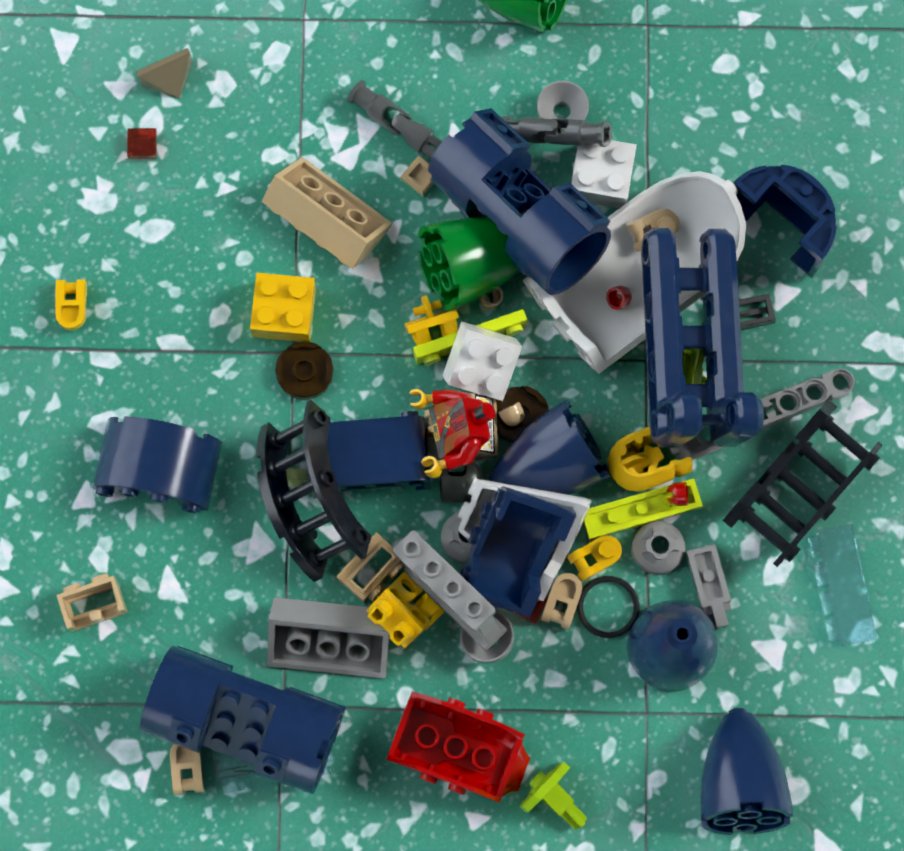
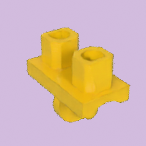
(419, 327)

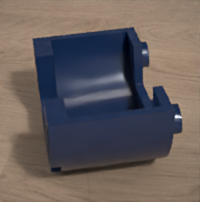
(800, 201)
(157, 462)
(514, 548)

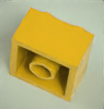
(283, 307)

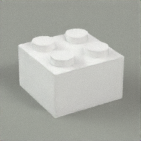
(604, 172)
(482, 361)

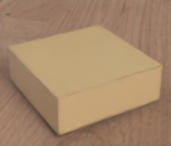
(418, 176)

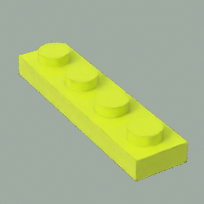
(432, 351)
(637, 511)

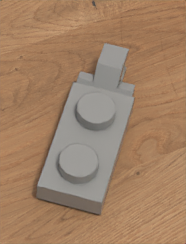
(710, 583)

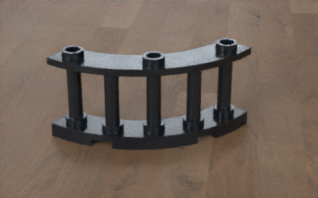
(781, 472)
(279, 500)

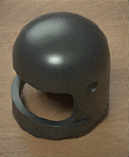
(455, 485)

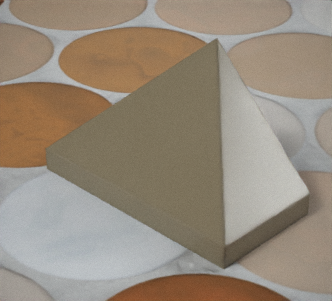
(167, 74)

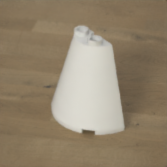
(485, 490)

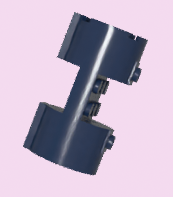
(551, 232)
(208, 705)

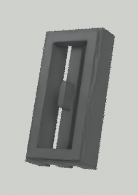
(759, 311)

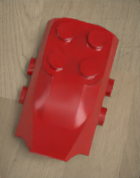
(459, 747)

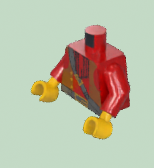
(457, 426)

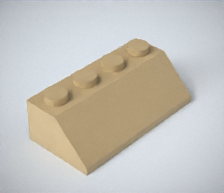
(326, 212)

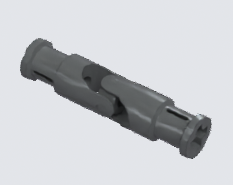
(377, 106)
(551, 131)

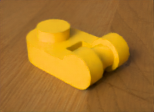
(71, 313)
(605, 552)

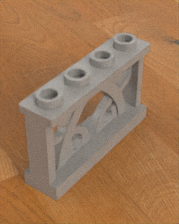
(449, 590)

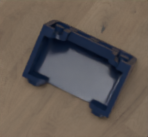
(379, 452)

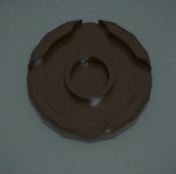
(304, 370)
(533, 407)

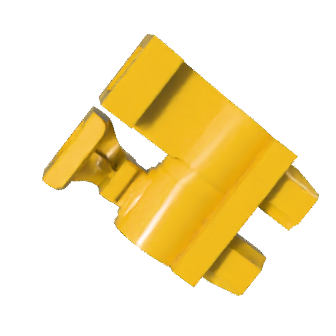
(400, 618)

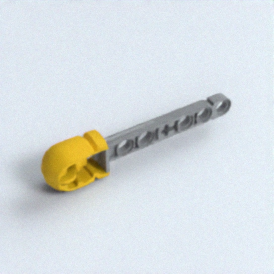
(627, 465)

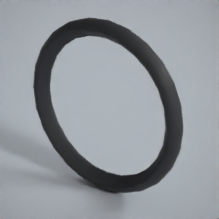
(628, 587)

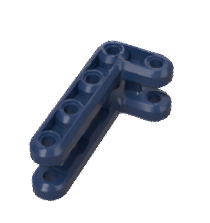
(673, 404)

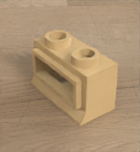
(373, 588)
(76, 592)

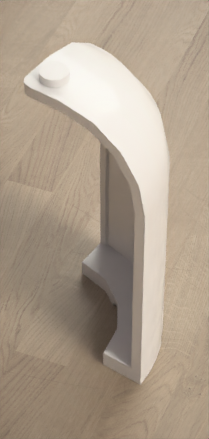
(582, 311)

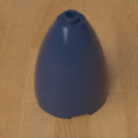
(553, 455)
(672, 645)
(743, 779)

